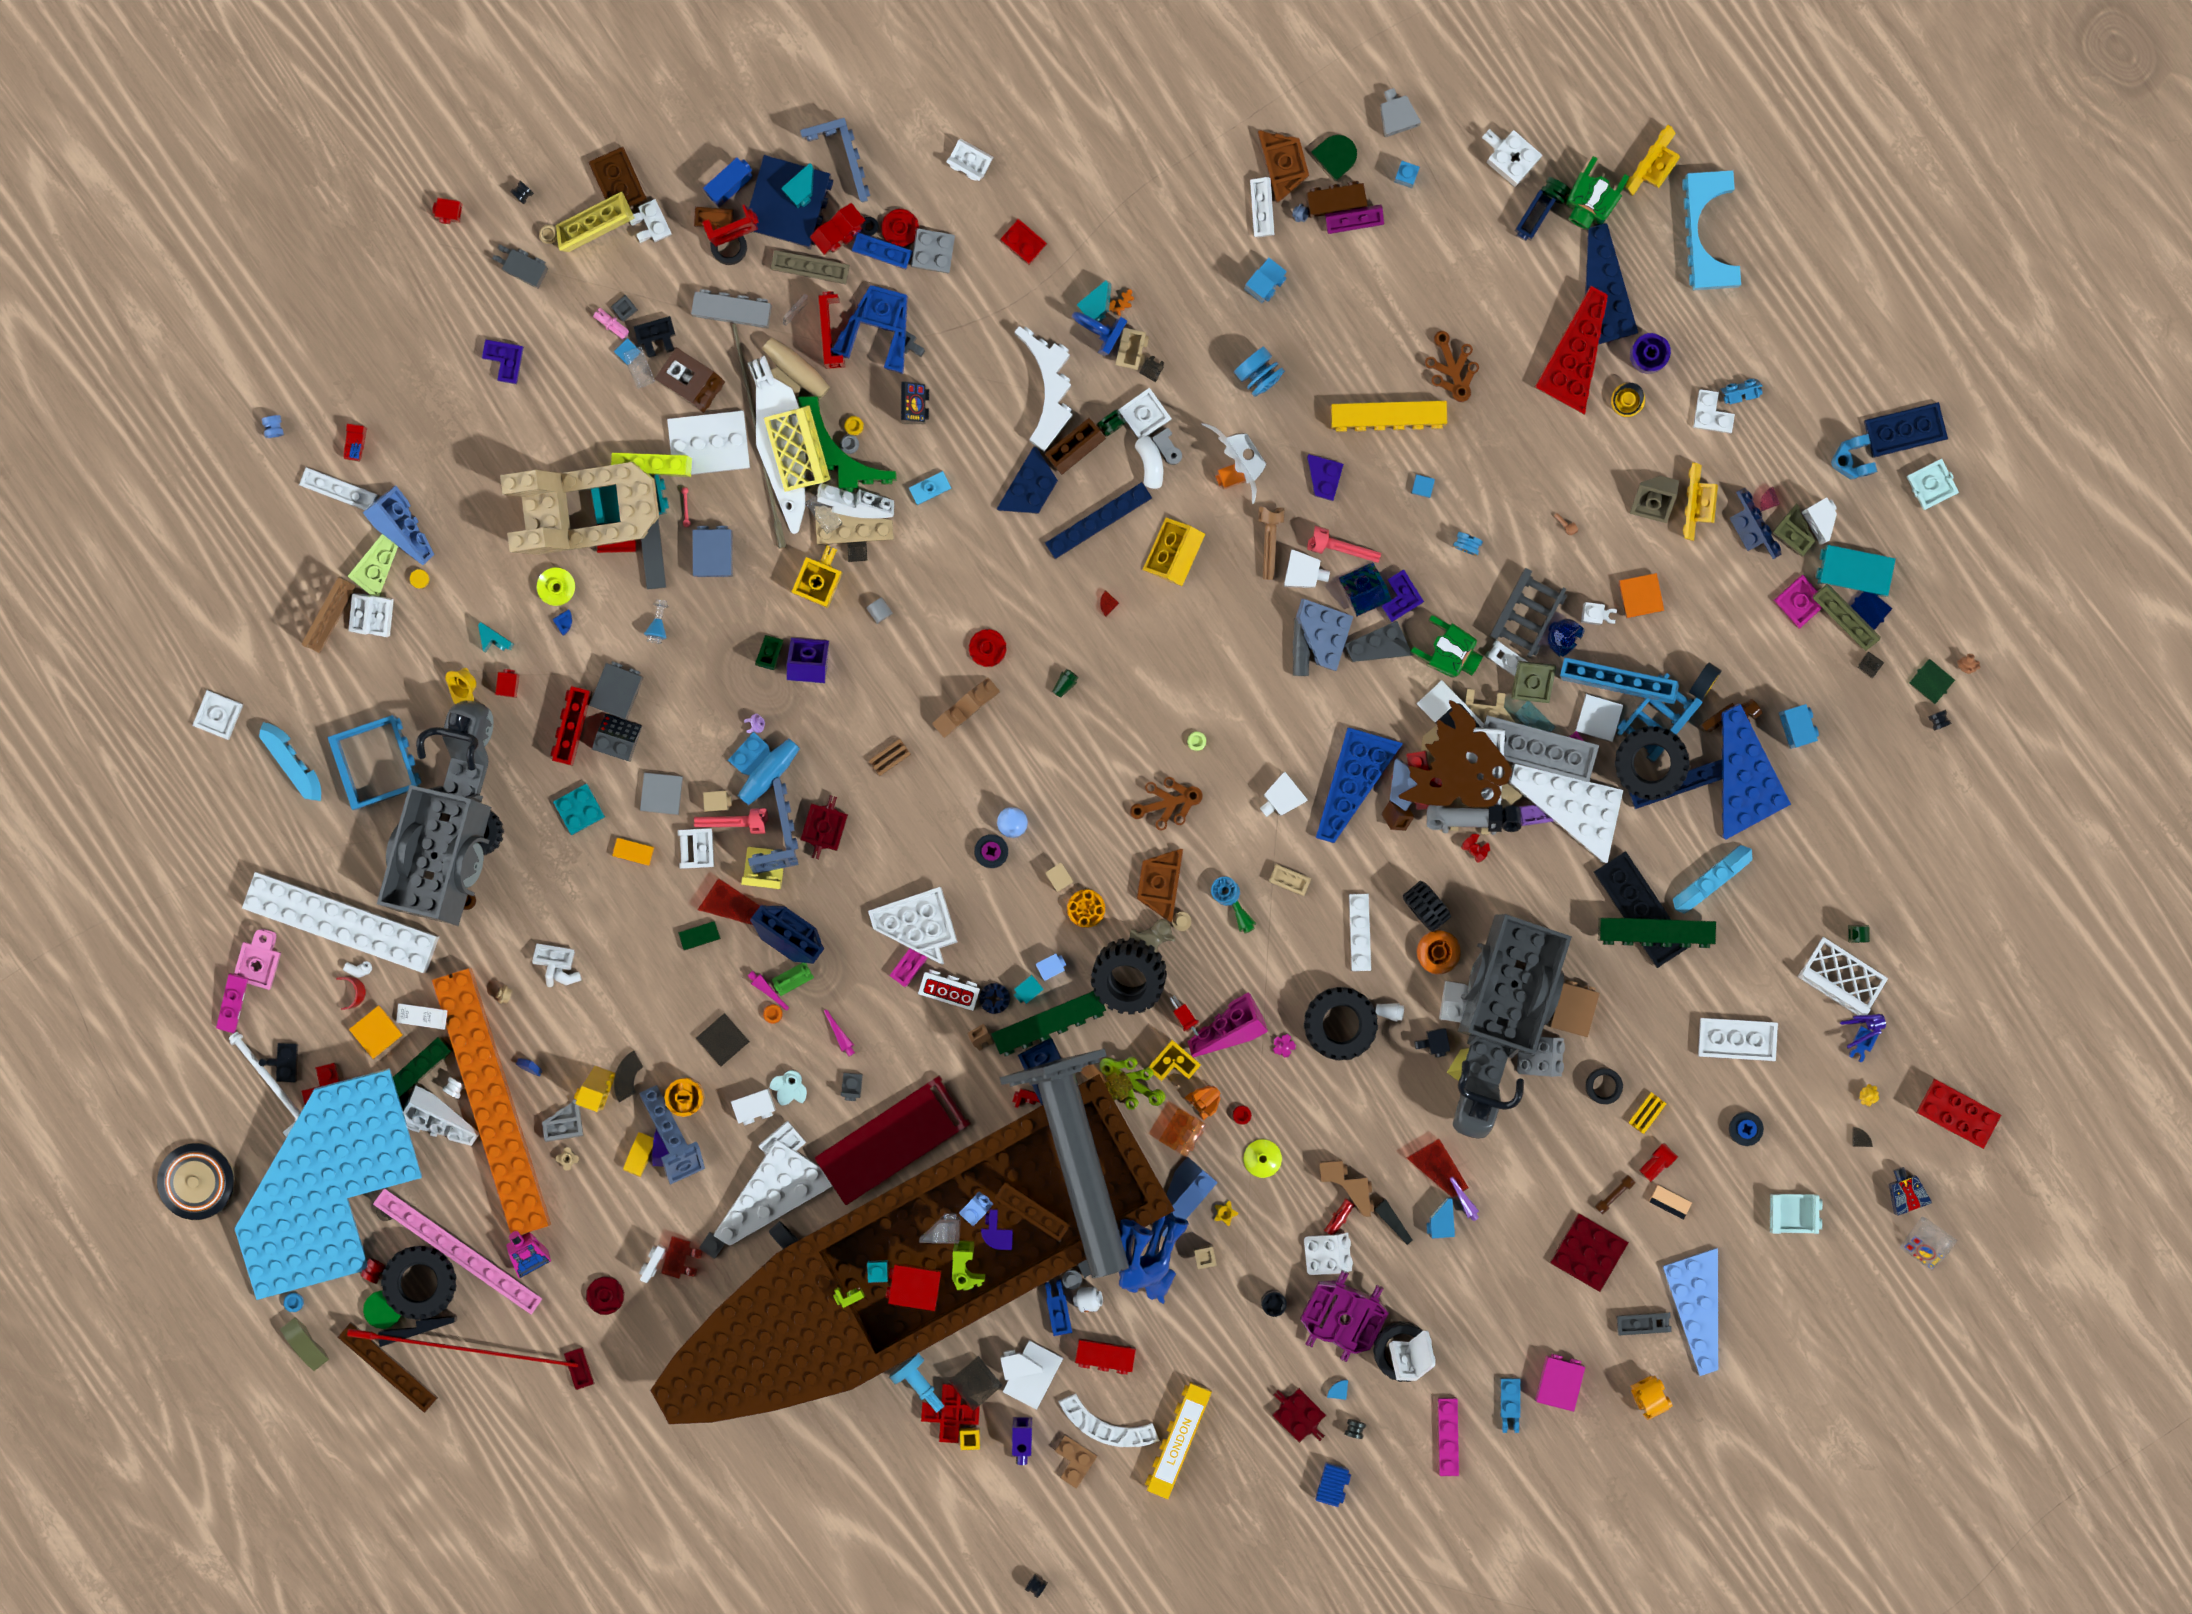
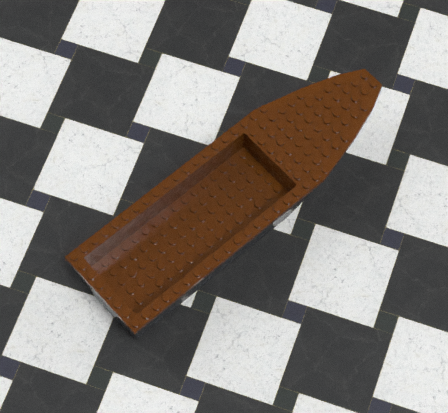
(791, 1342)

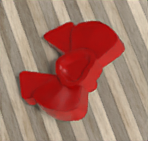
(1474, 849)

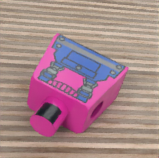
(526, 1253)

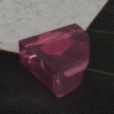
(1769, 500)

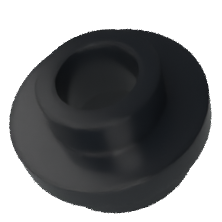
(873, 221)

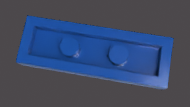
(882, 251)

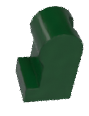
(1858, 933)

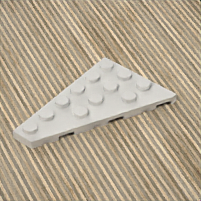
(1579, 807)
(775, 1188)

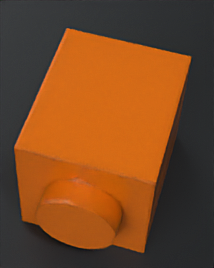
(1229, 477)

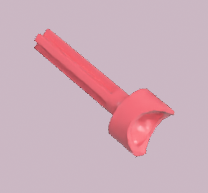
(1321, 541)
(753, 821)

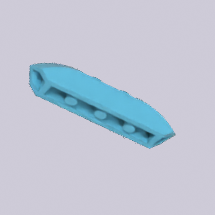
(275, 741)
(1712, 879)

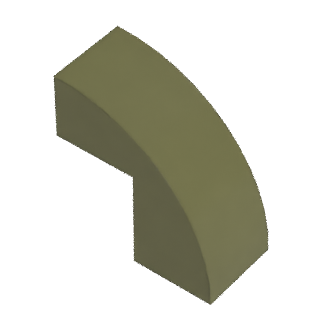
(303, 1344)

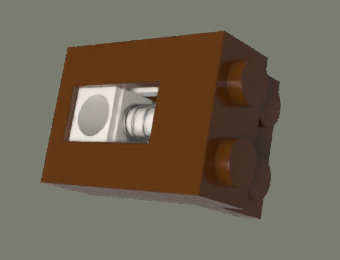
(700, 388)

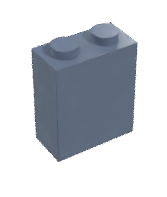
(712, 552)

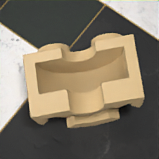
(1131, 348)

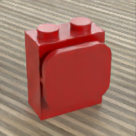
(913, 1286)

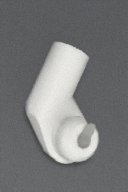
(358, 971)
(564, 978)

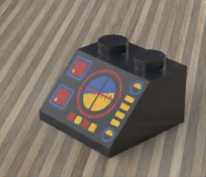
(914, 403)

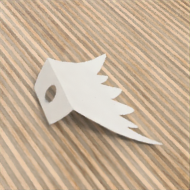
(1234, 448)

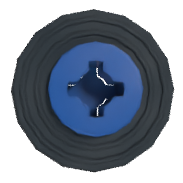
(1739, 1131)

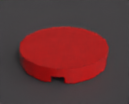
(899, 227)
(987, 648)

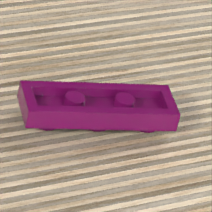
(1354, 219)

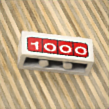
(949, 990)

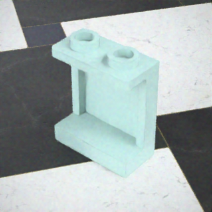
(1795, 1213)

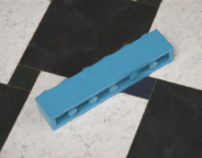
(1619, 680)

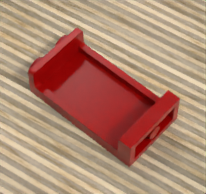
(829, 360)

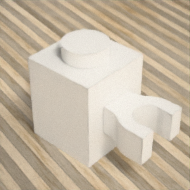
(1595, 614)

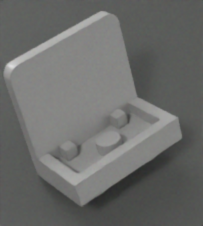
(1546, 1060)

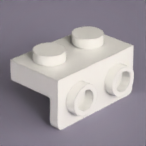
(969, 160)

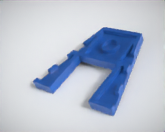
(882, 310)

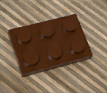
(616, 175)

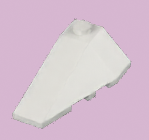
(1453, 1006)
(430, 1114)

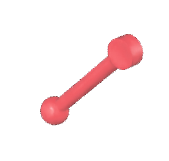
(686, 522)

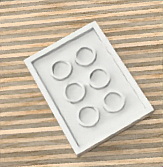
(711, 440)

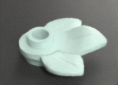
(788, 1091)

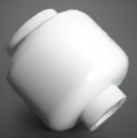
(1088, 1299)

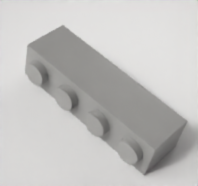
(730, 309)

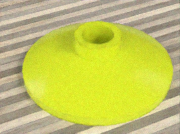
(549, 579)
(1260, 1148)

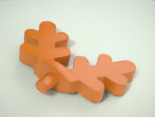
(1124, 304)

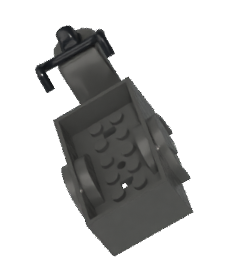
(432, 845)
(1503, 991)

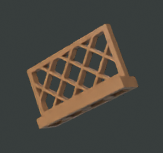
(329, 615)

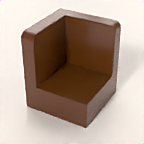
(1397, 817)

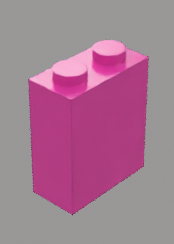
(1560, 1382)

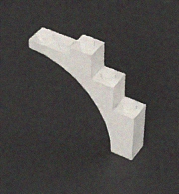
(1050, 362)

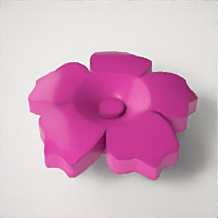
(1283, 1045)

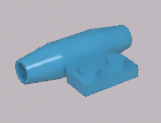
(761, 764)

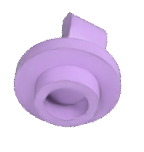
(757, 723)

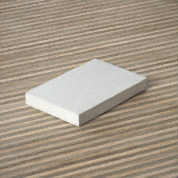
(1033, 1387)

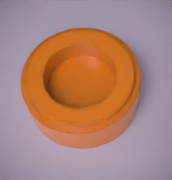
(773, 1013)

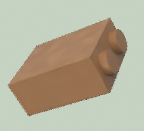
(1575, 1009)

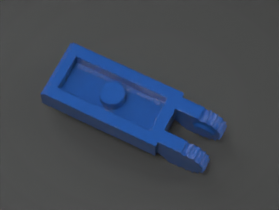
(1058, 1310)

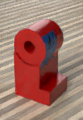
(354, 442)

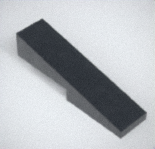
(421, 1326)

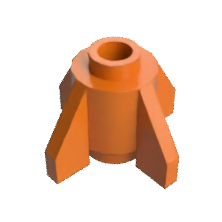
(1205, 1100)

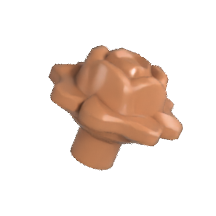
(1968, 664)

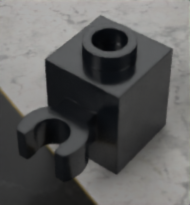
(1436, 1041)

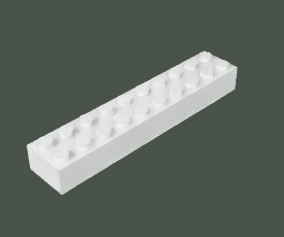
(340, 922)

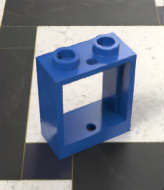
(728, 181)

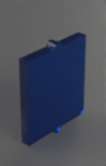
(1871, 608)

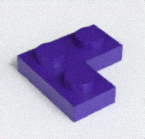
(508, 356)
(1406, 598)

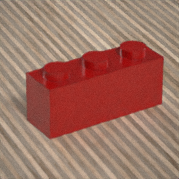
(1105, 1356)

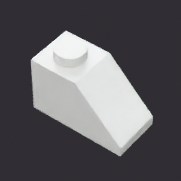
(1018, 1365)

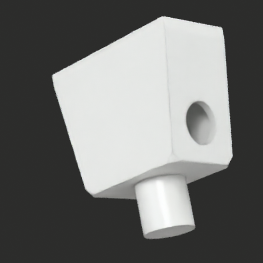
(1304, 571)
(1282, 796)

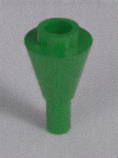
(1244, 921)

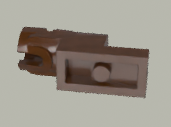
(1750, 708)

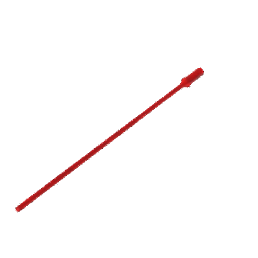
(371, 1335)

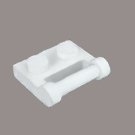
(701, 846)

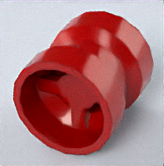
(373, 1270)

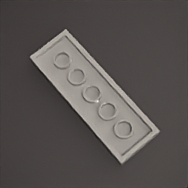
(1546, 749)

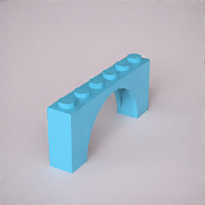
(1705, 270)

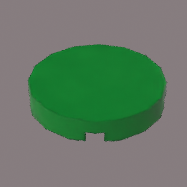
(378, 1311)

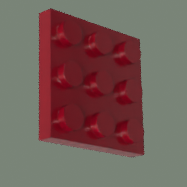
(1589, 1252)

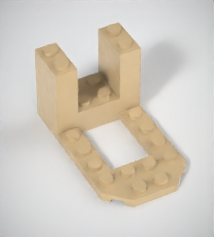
(548, 515)

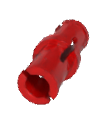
(1339, 1217)

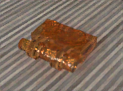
(1176, 1130)

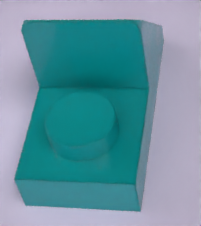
(488, 636)

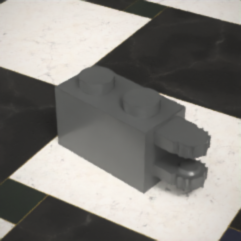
(522, 267)

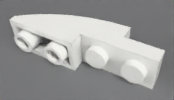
(855, 505)

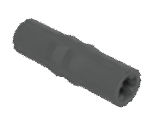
(1300, 651)

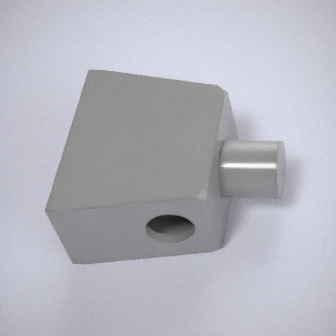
(1397, 114)

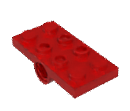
(1958, 1113)

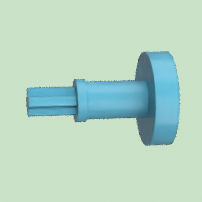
(909, 1371)

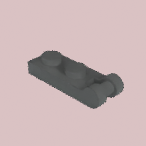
(1643, 1323)

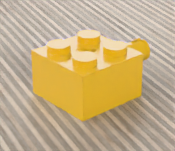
(813, 570)

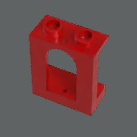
(732, 230)

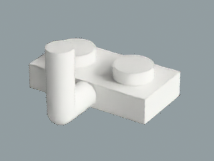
(553, 958)

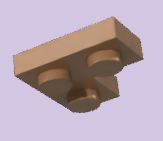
(1079, 1457)

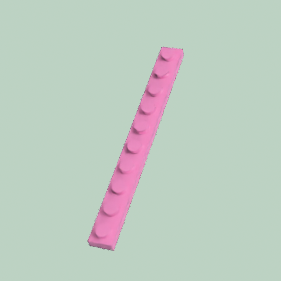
(457, 1251)

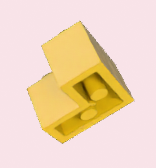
(1171, 1057)

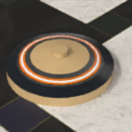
(196, 1181)

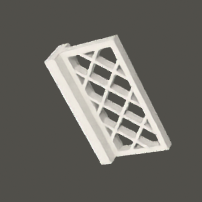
(1838, 993)

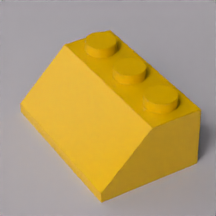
(1174, 551)

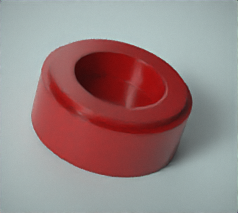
(1241, 1115)

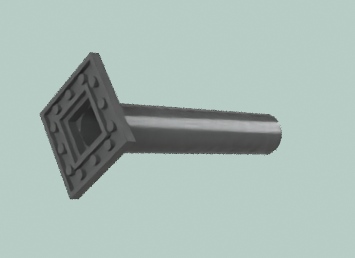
(1078, 1158)

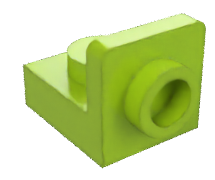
(852, 1296)

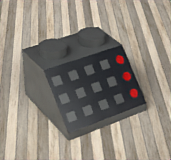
(617, 737)

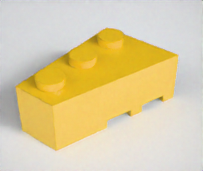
(595, 1089)

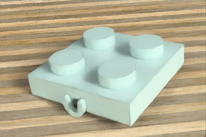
(1932, 484)

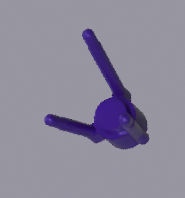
(1873, 1022)

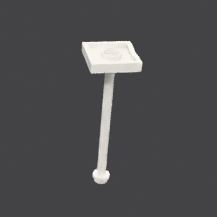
(236, 1038)

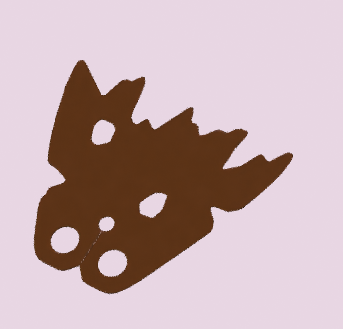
(1454, 769)

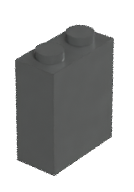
(616, 690)

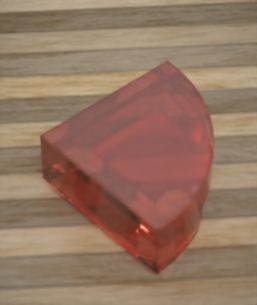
(1107, 603)

